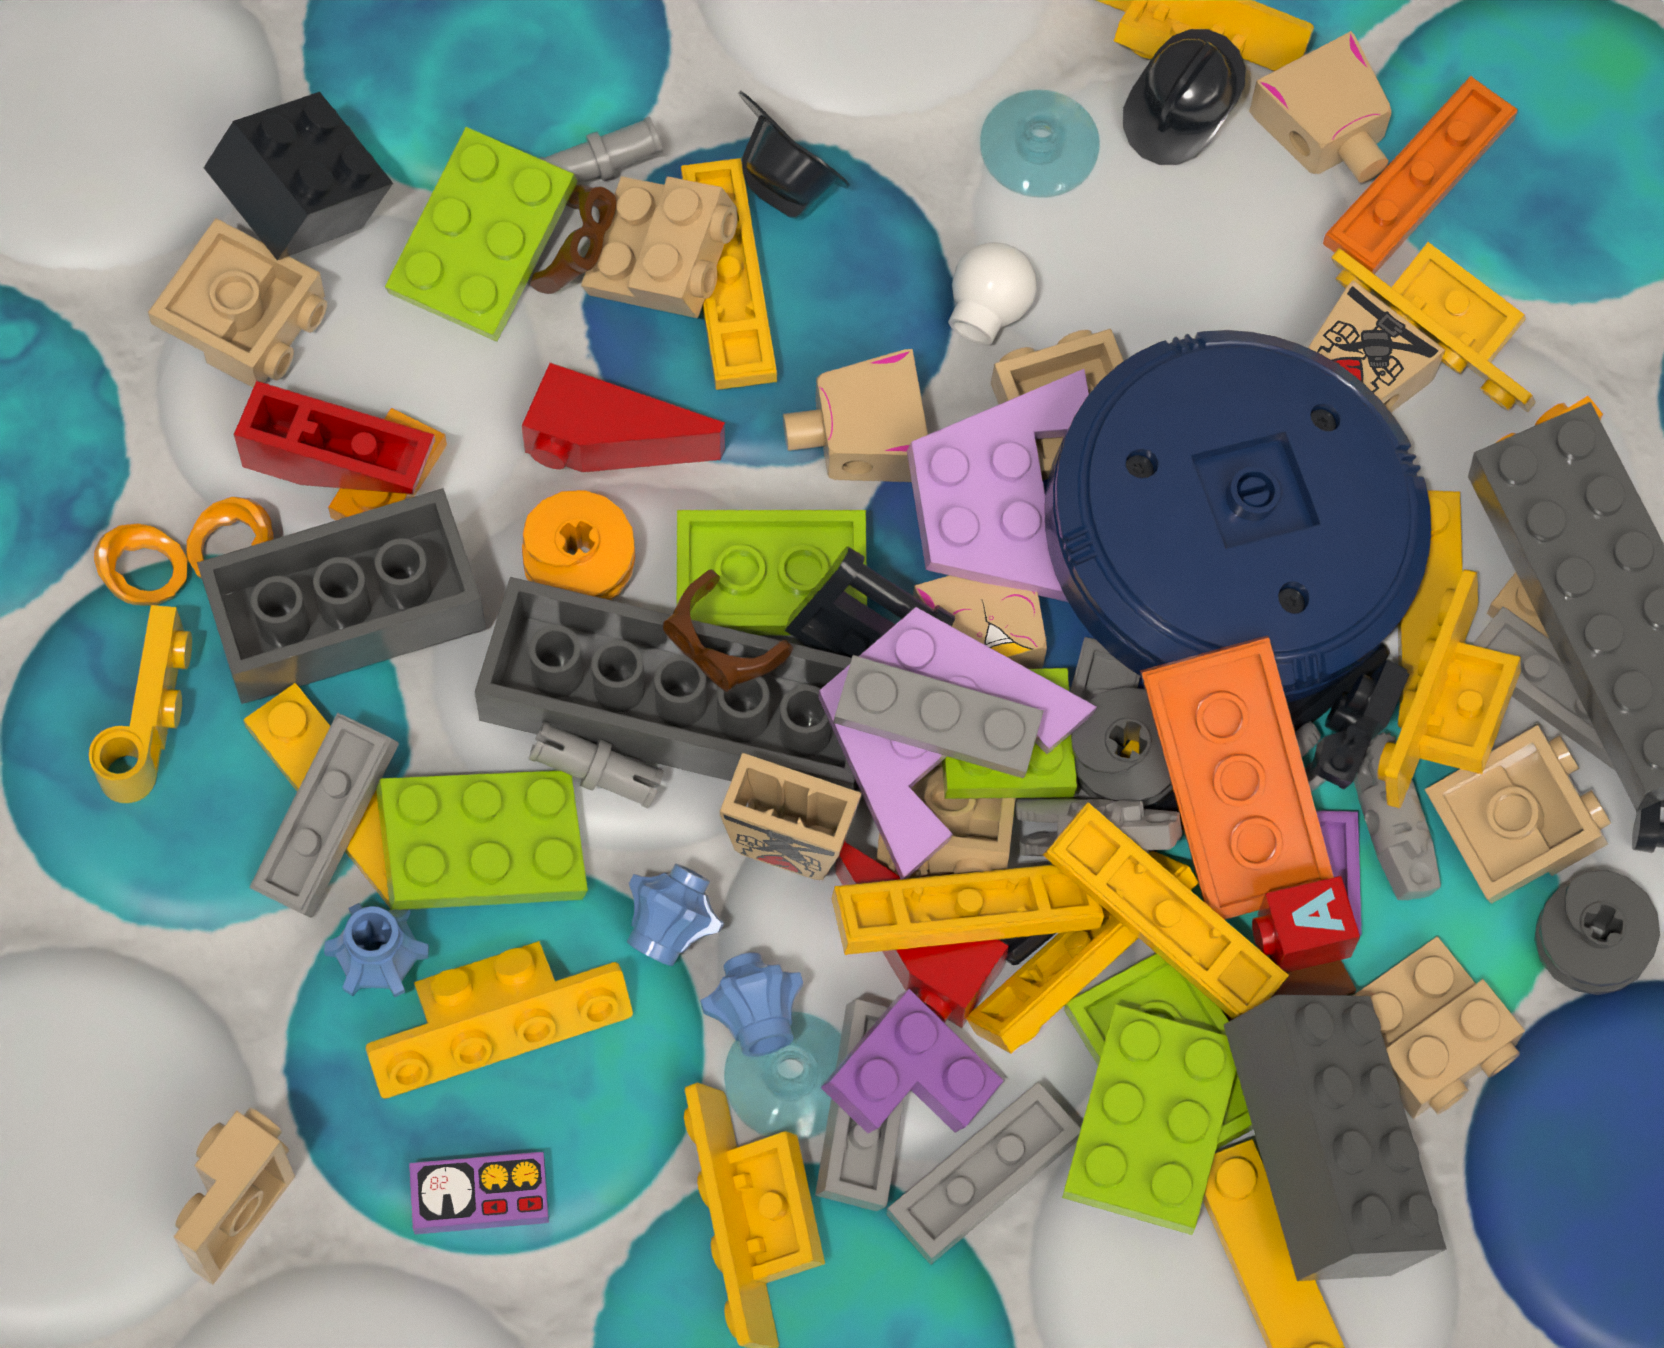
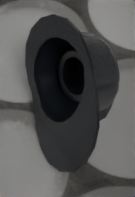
(1183, 96)
(781, 169)

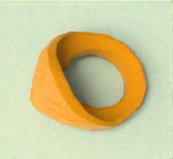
(225, 514)
(132, 538)

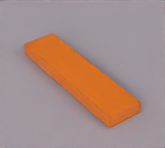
(1421, 175)

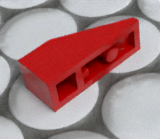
(608, 427)
(328, 444)
(944, 977)

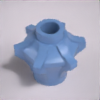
(671, 913)
(371, 930)
(755, 1004)

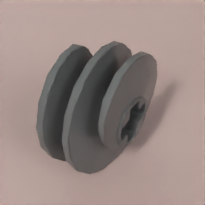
(1100, 772)
(1616, 908)

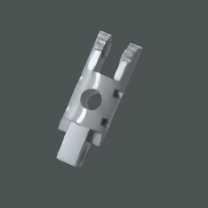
(1145, 827)
(1397, 834)

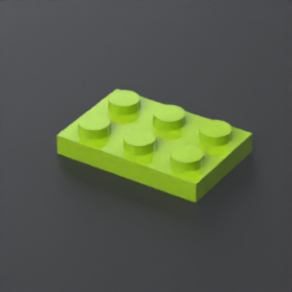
(481, 234)
(763, 561)
(480, 839)
(1163, 992)
(1152, 1120)

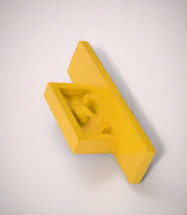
(1257, 30)
(1451, 311)
(1457, 701)
(493, 1014)
(757, 1212)

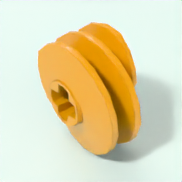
(575, 522)

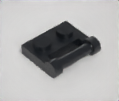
(840, 623)

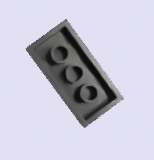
(342, 595)
(1334, 1137)

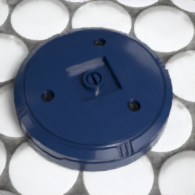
(1234, 501)

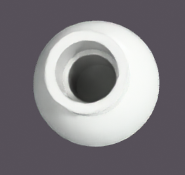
(991, 290)

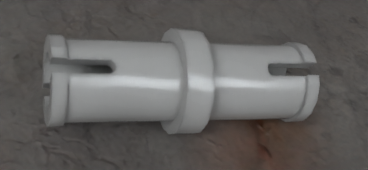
(609, 152)
(596, 764)

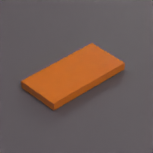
(1237, 775)

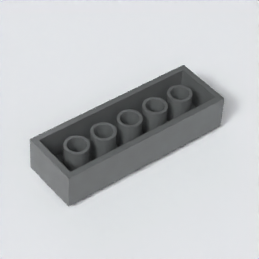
(1591, 577)
(621, 680)

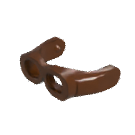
(568, 262)
(721, 668)

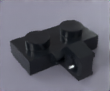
(1356, 721)

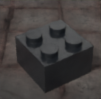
(297, 175)

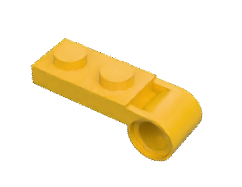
(153, 712)

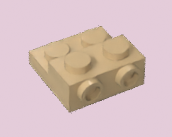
(663, 245)
(240, 304)
(1030, 369)
(1520, 814)
(978, 828)
(1440, 1028)
(244, 1178)

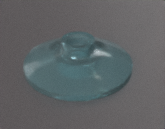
(1034, 163)
(778, 1103)

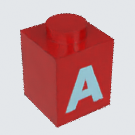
(1306, 925)

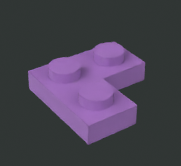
(915, 1053)

